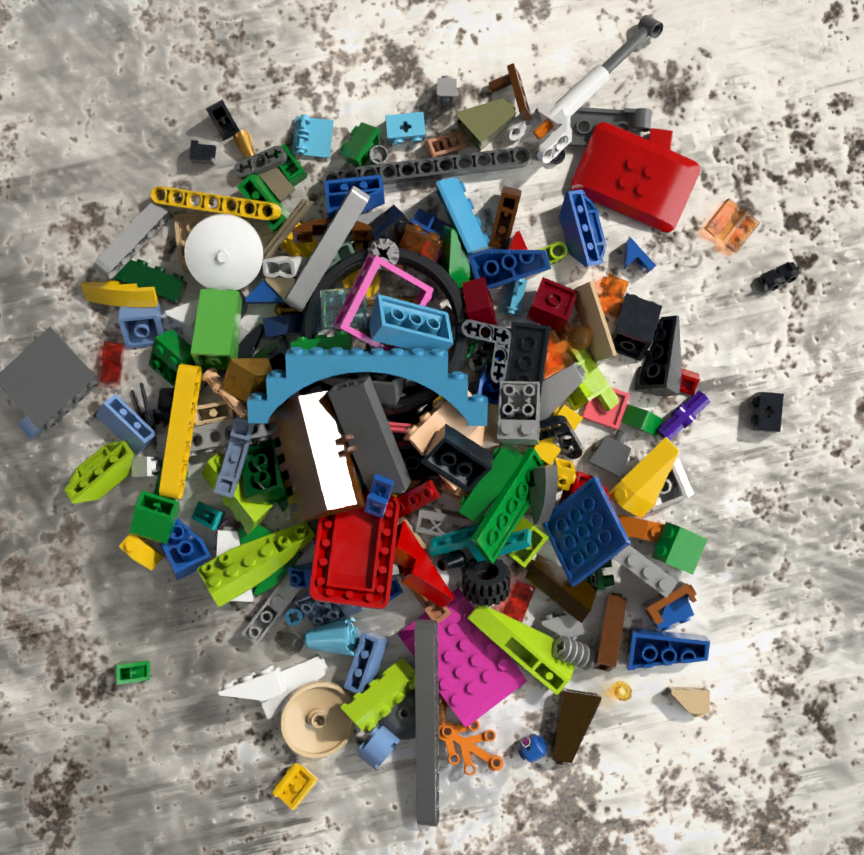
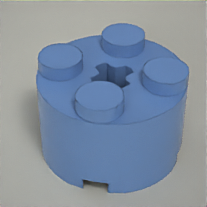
(379, 747)

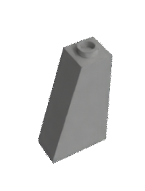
(559, 387)

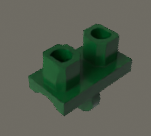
(602, 580)

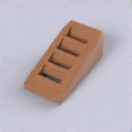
(428, 145)

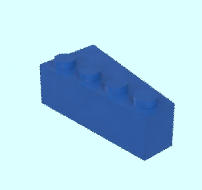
(665, 648)

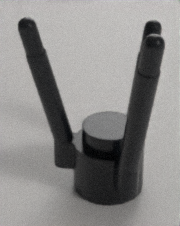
(148, 415)

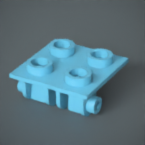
(312, 136)

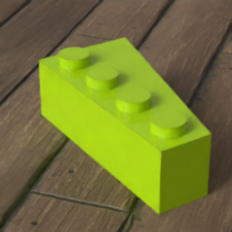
(247, 512)
(381, 696)

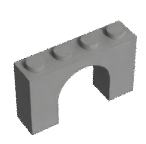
(646, 570)

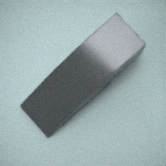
(543, 492)

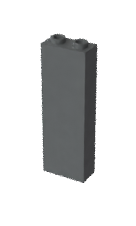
(376, 447)

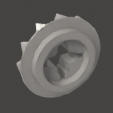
(384, 244)

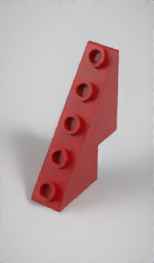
(417, 498)
(418, 569)

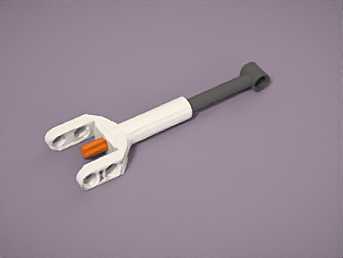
(558, 115)

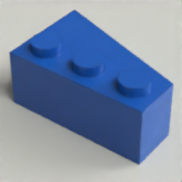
(337, 190)

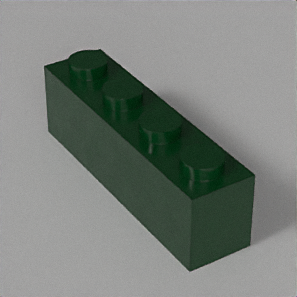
(166, 285)

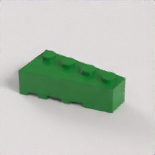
(488, 488)

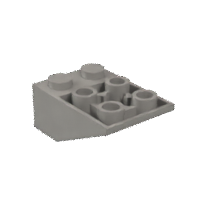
(519, 413)

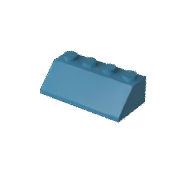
(461, 216)
(409, 325)

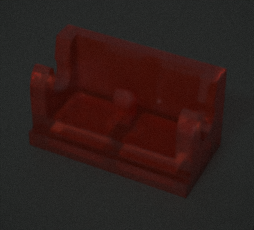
(519, 600)

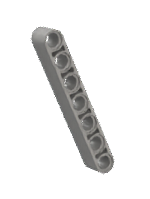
(326, 248)

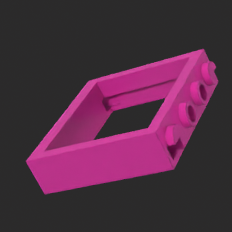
(359, 290)

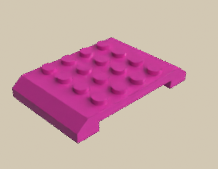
(471, 666)

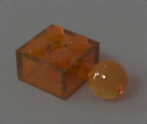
(578, 339)

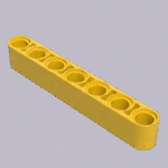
(207, 199)
(180, 431)

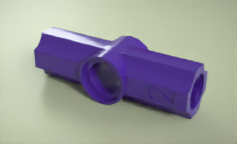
(684, 415)

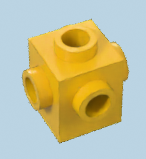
(566, 473)

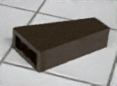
(554, 583)
(573, 720)

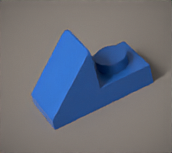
(634, 252)

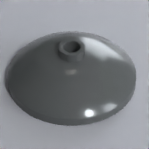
(402, 726)

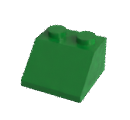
(358, 148)

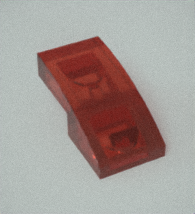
(112, 363)

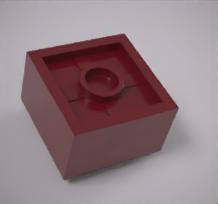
(478, 302)
(552, 304)

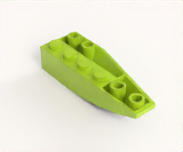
(252, 562)
(525, 645)

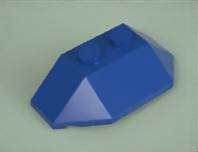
(582, 229)

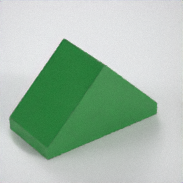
(641, 420)
(131, 671)

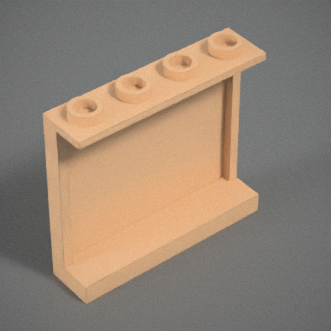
(446, 413)

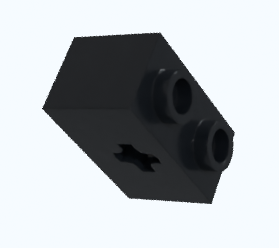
(771, 402)

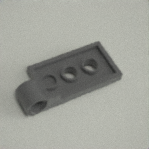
(628, 119)

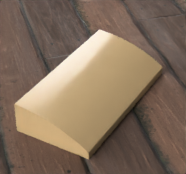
(593, 318)

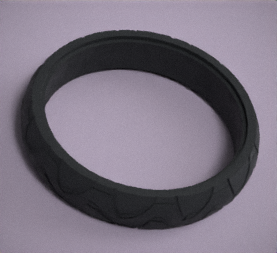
(416, 261)

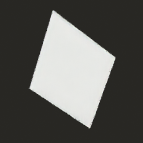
(583, 433)

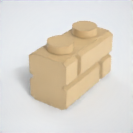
(213, 413)

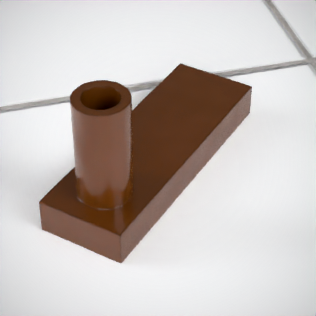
(515, 80)

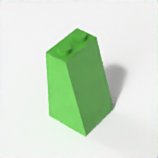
(216, 328)

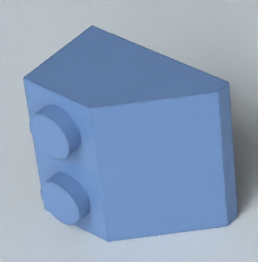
(140, 325)

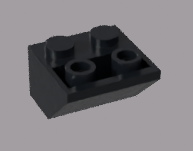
(389, 226)

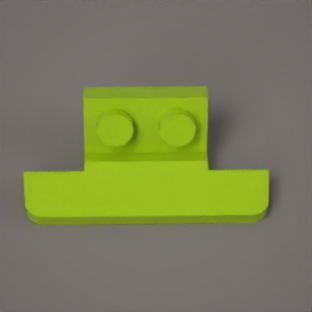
(593, 386)

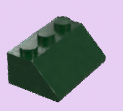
(262, 474)

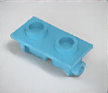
(514, 297)

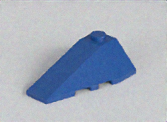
(184, 551)

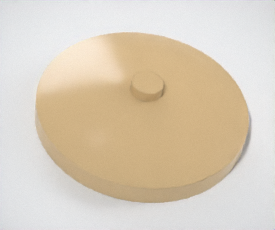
(314, 721)

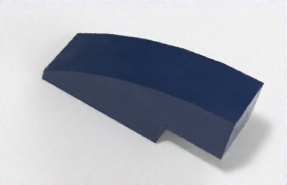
(285, 325)

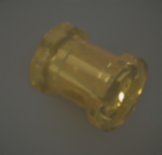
(627, 689)

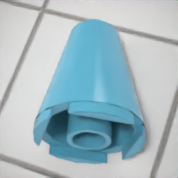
(334, 637)

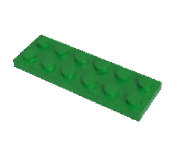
(507, 509)

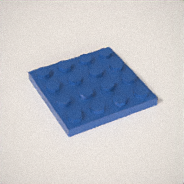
(585, 531)

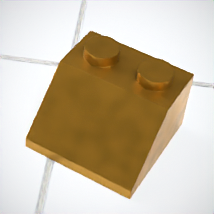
(246, 377)

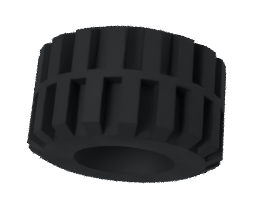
(486, 582)

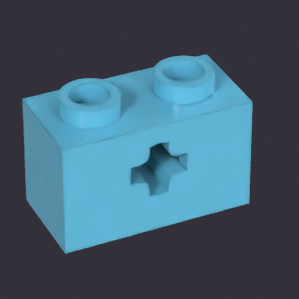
(414, 123)

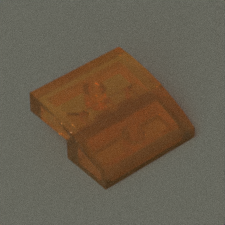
(732, 225)

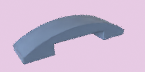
(234, 458)

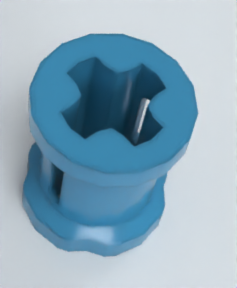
(288, 617)

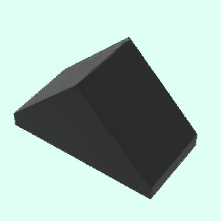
(222, 119)

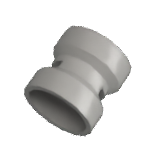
(377, 153)

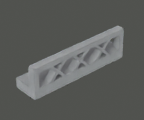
(442, 516)

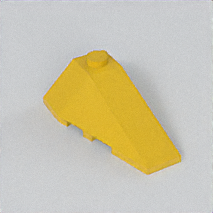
(642, 485)

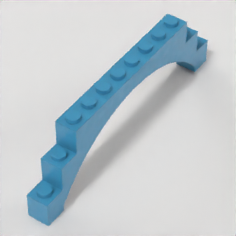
(315, 364)

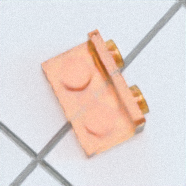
(421, 241)
(612, 294)

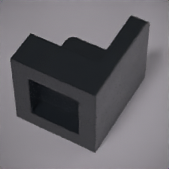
(202, 153)

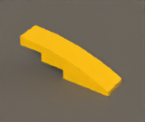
(119, 294)

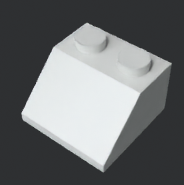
(675, 487)

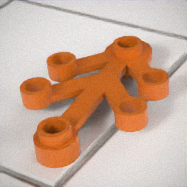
(466, 745)

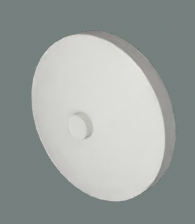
(223, 252)

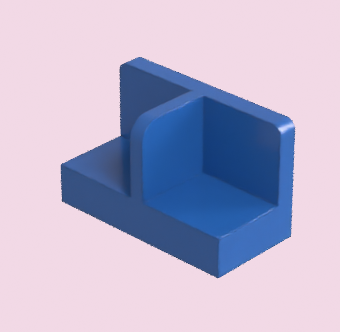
(429, 222)

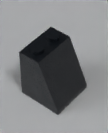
(635, 326)

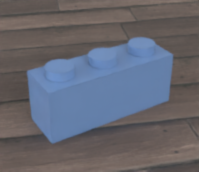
(126, 424)
(366, 662)

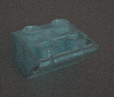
(331, 304)

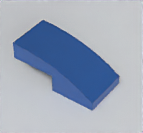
(379, 496)

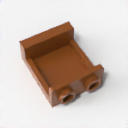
(658, 601)

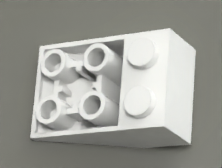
(256, 687)

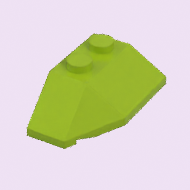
(100, 472)

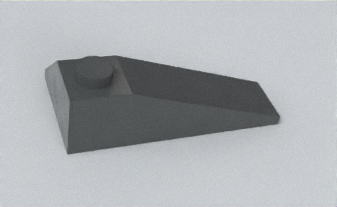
(387, 386)

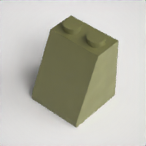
(485, 121)

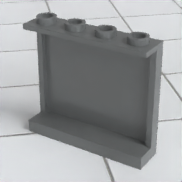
(47, 379)

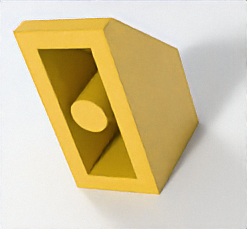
(141, 551)

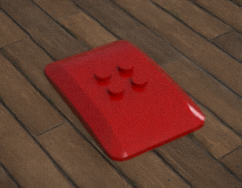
(635, 177)
(355, 557)

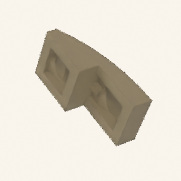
(277, 183)

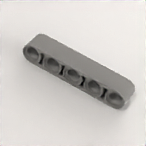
(132, 239)

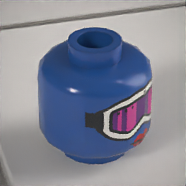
(532, 748)

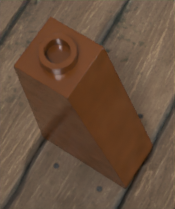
(610, 632)

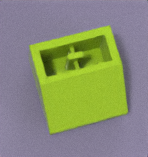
(537, 540)

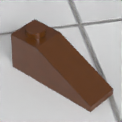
(505, 217)

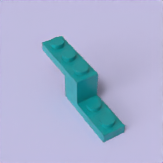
(462, 538)

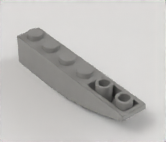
(276, 603)

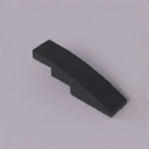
(248, 345)

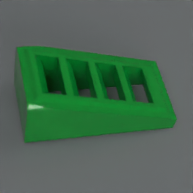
(297, 173)

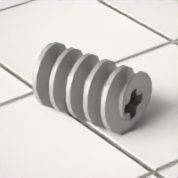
(574, 653)

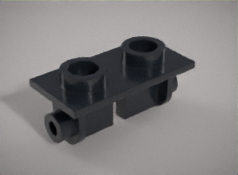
(787, 273)

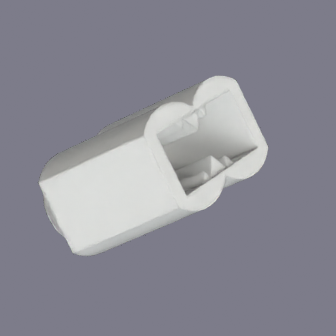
(283, 266)

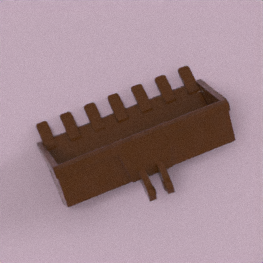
(316, 457)

